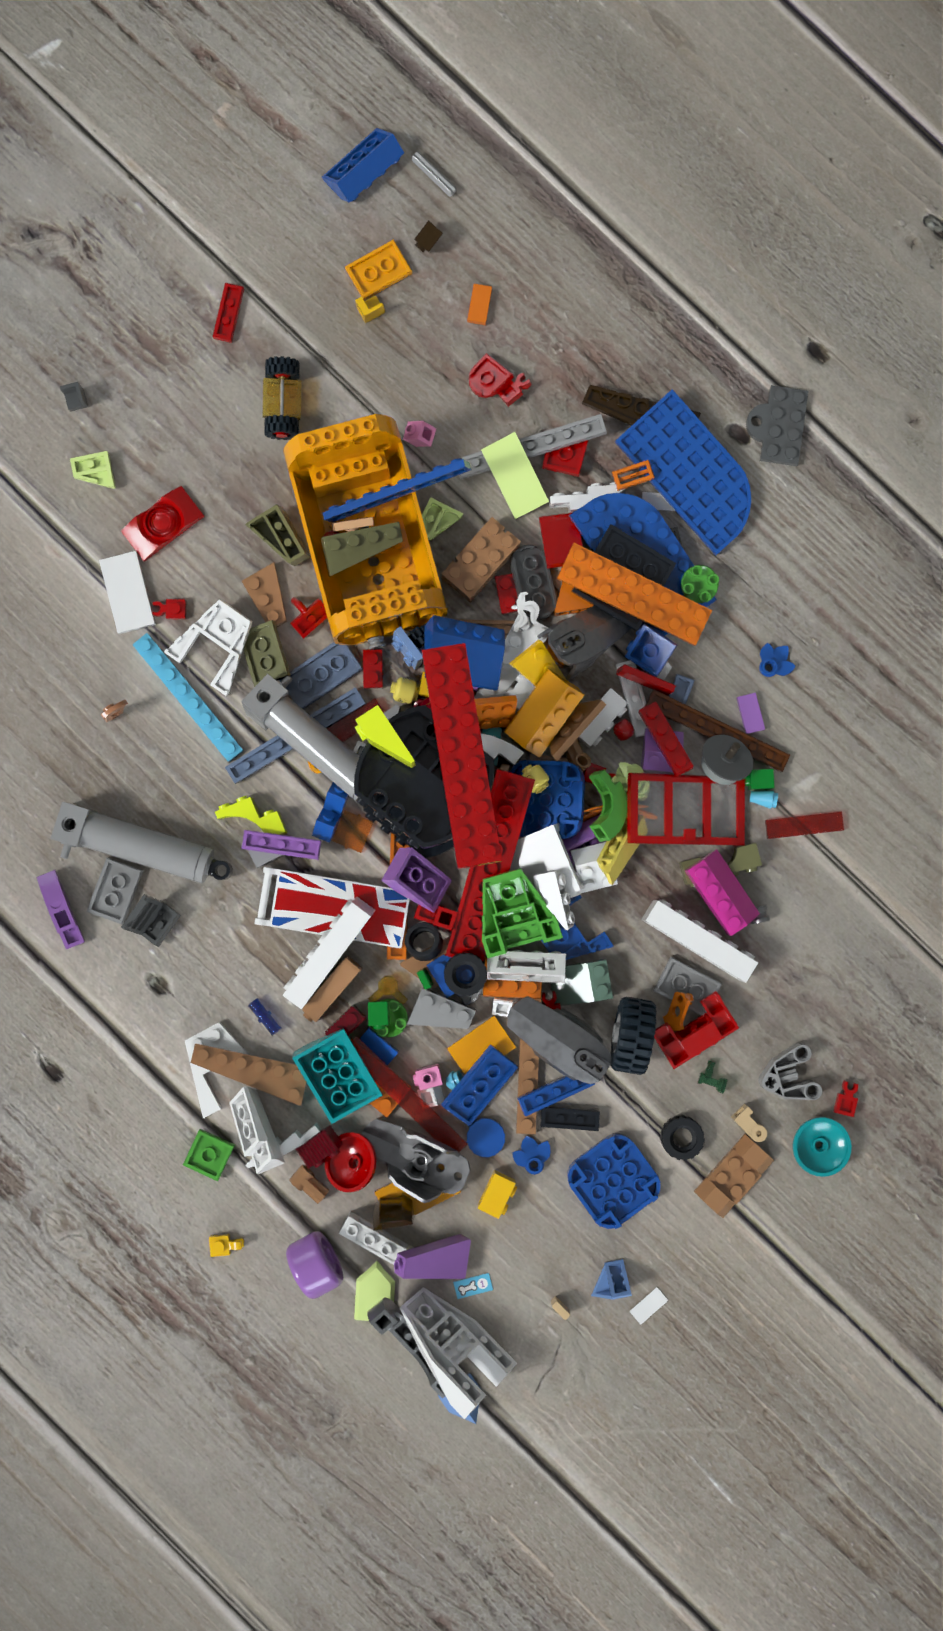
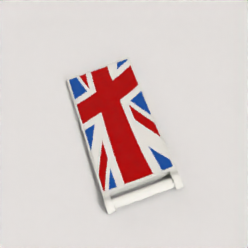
(313, 902)

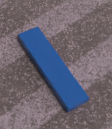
(550, 1094)

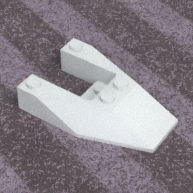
(446, 1339)

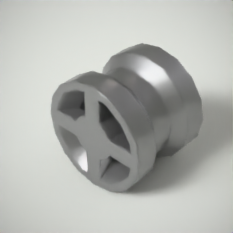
(762, 917)

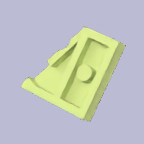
(94, 469)
(438, 518)

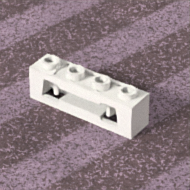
(554, 966)
(377, 1242)

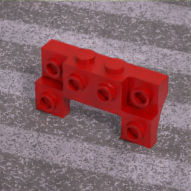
(698, 1034)

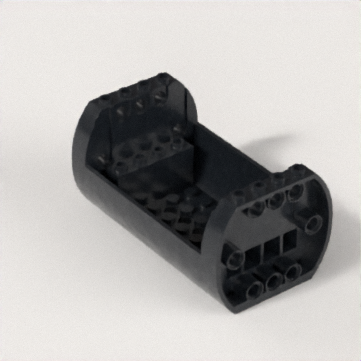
(412, 796)

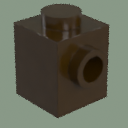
(427, 237)

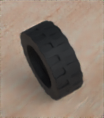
(450, 974)
(682, 1152)

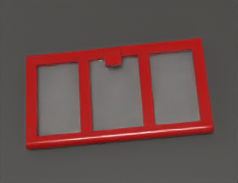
(684, 810)

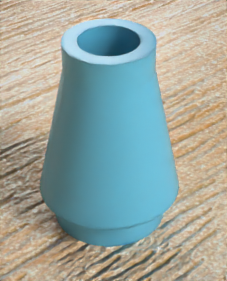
(764, 798)

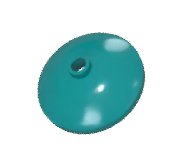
(833, 1152)

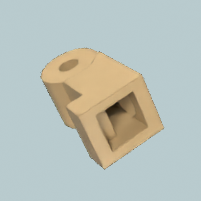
(752, 1128)

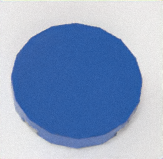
(485, 1137)

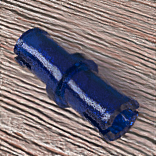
(264, 1017)

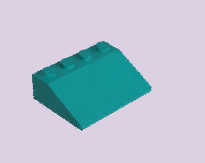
(336, 1075)

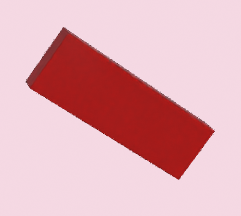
(228, 312)
(645, 679)

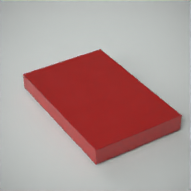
(558, 537)

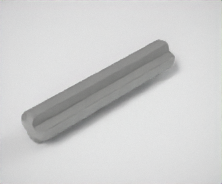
(434, 174)

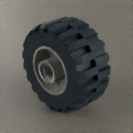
(633, 1035)

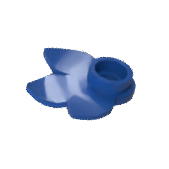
(776, 659)
(530, 1152)

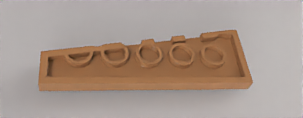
(264, 1074)

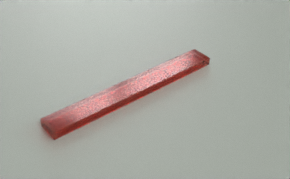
(408, 1098)

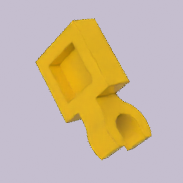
(221, 1245)

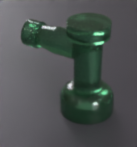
(706, 1078)

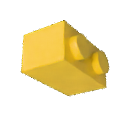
(497, 1194)

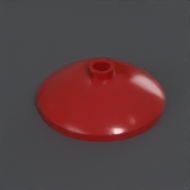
(342, 1168)

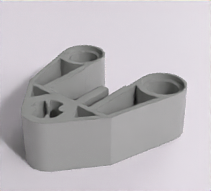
(783, 1060)

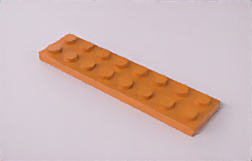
(634, 594)

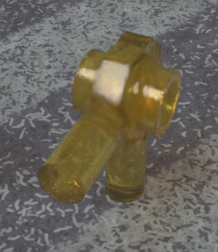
(388, 986)

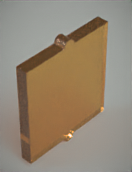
(352, 831)

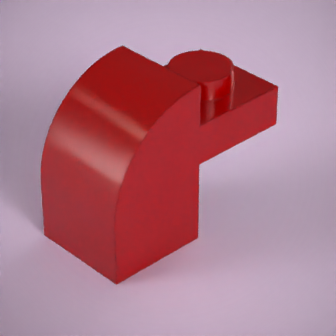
(441, 917)

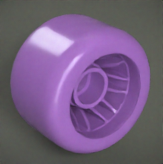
(314, 1265)

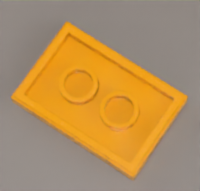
(378, 270)
(473, 1045)

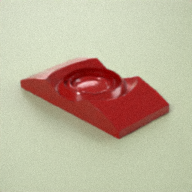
(162, 523)

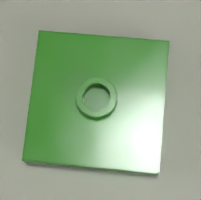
(208, 1154)

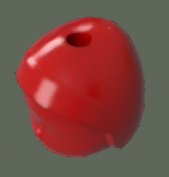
(623, 730)

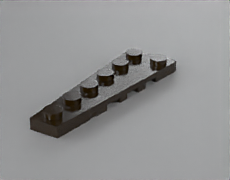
(618, 405)

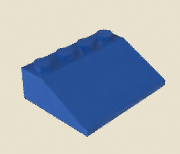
(483, 645)

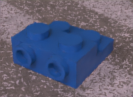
(650, 649)

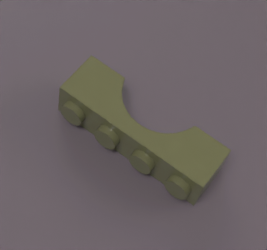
(743, 858)

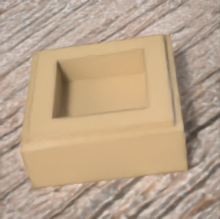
(560, 1308)

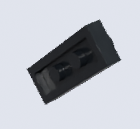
(570, 1118)

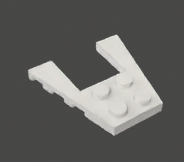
(224, 627)
(217, 1037)

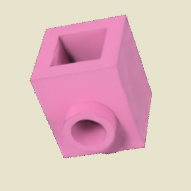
(419, 433)
(428, 1077)

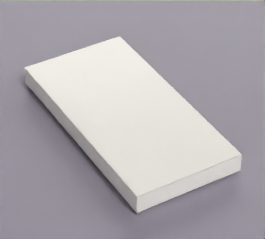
(127, 592)

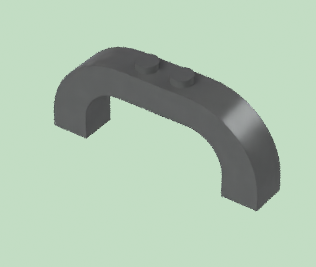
(388, 1316)

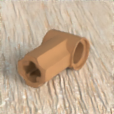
(577, 756)
(305, 1180)

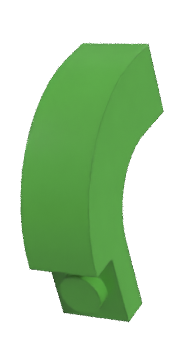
(614, 806)

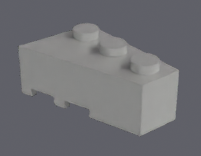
(439, 1011)

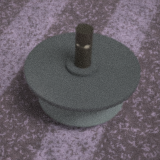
(726, 759)

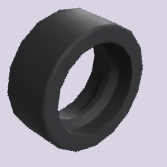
(417, 929)

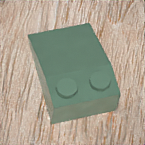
(584, 983)

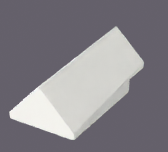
(255, 1130)

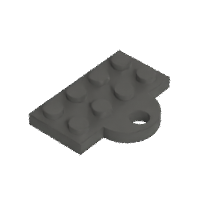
(780, 425)

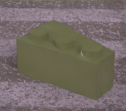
(279, 533)

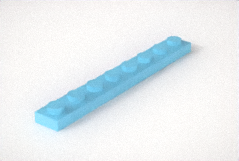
(188, 697)

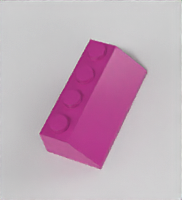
(722, 892)

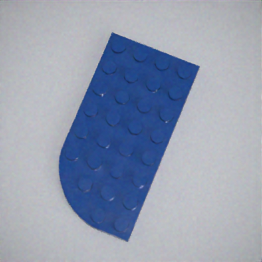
(691, 470)
(641, 522)

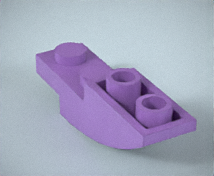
(60, 909)

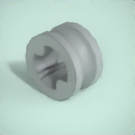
(376, 642)

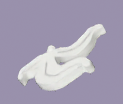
(530, 606)

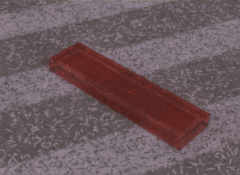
(804, 825)

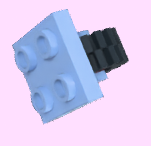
(410, 645)

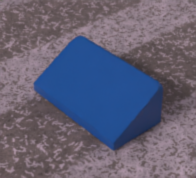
(379, 1046)

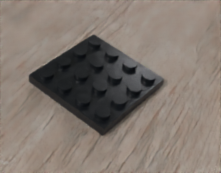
(634, 556)

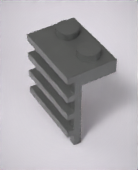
(151, 919)

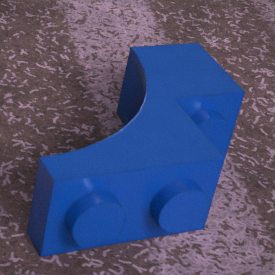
(330, 814)

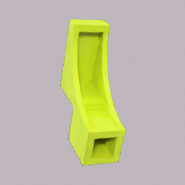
(246, 808)

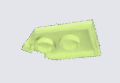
(372, 1288)

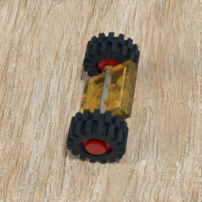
(281, 398)

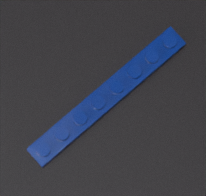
(404, 487)

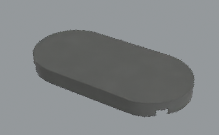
(534, 577)

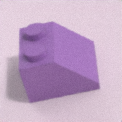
(652, 756)

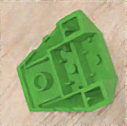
(514, 914)

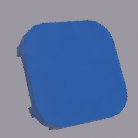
(559, 803)
(613, 1181)

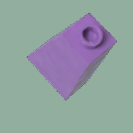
(435, 1260)

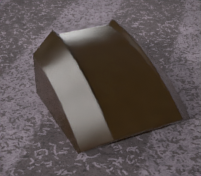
(393, 1213)

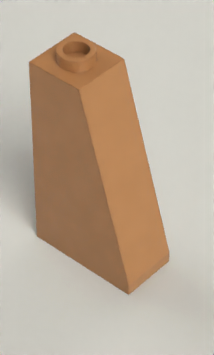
(331, 989)

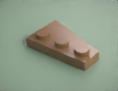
(266, 594)

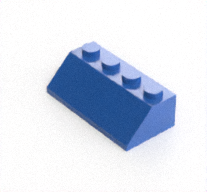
(363, 164)

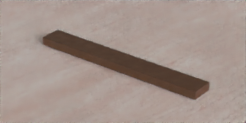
(710, 727)

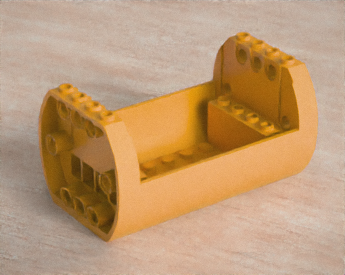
(342, 465)

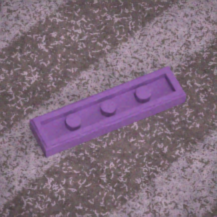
(281, 844)

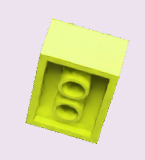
(379, 733)

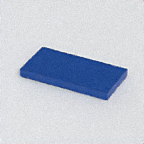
(479, 1085)

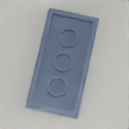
(322, 674)

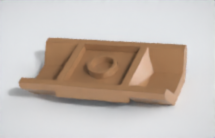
(733, 1176)

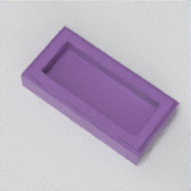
(750, 713)

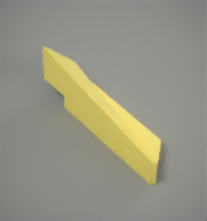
(616, 855)

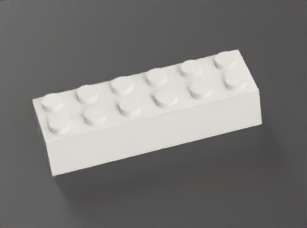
(698, 940)
(331, 948)

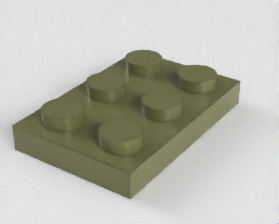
(265, 653)

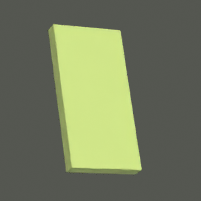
(515, 475)

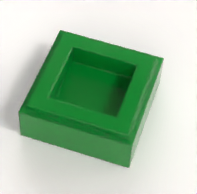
(425, 978)

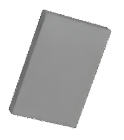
(115, 891)
(685, 979)

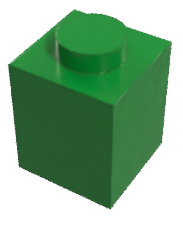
(760, 779)
(378, 1014)

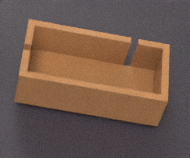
(481, 559)

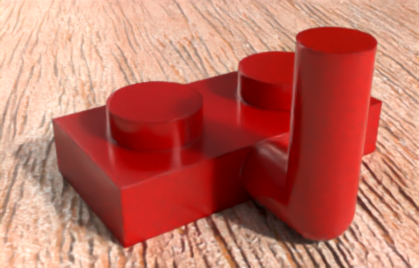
(309, 617)

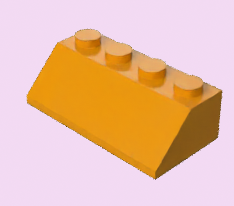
(544, 713)

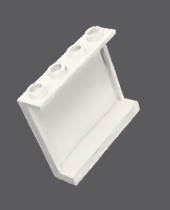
(544, 853)

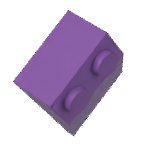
(416, 879)

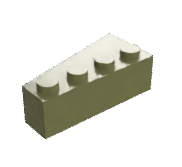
(355, 546)

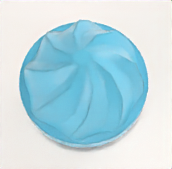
(453, 1079)

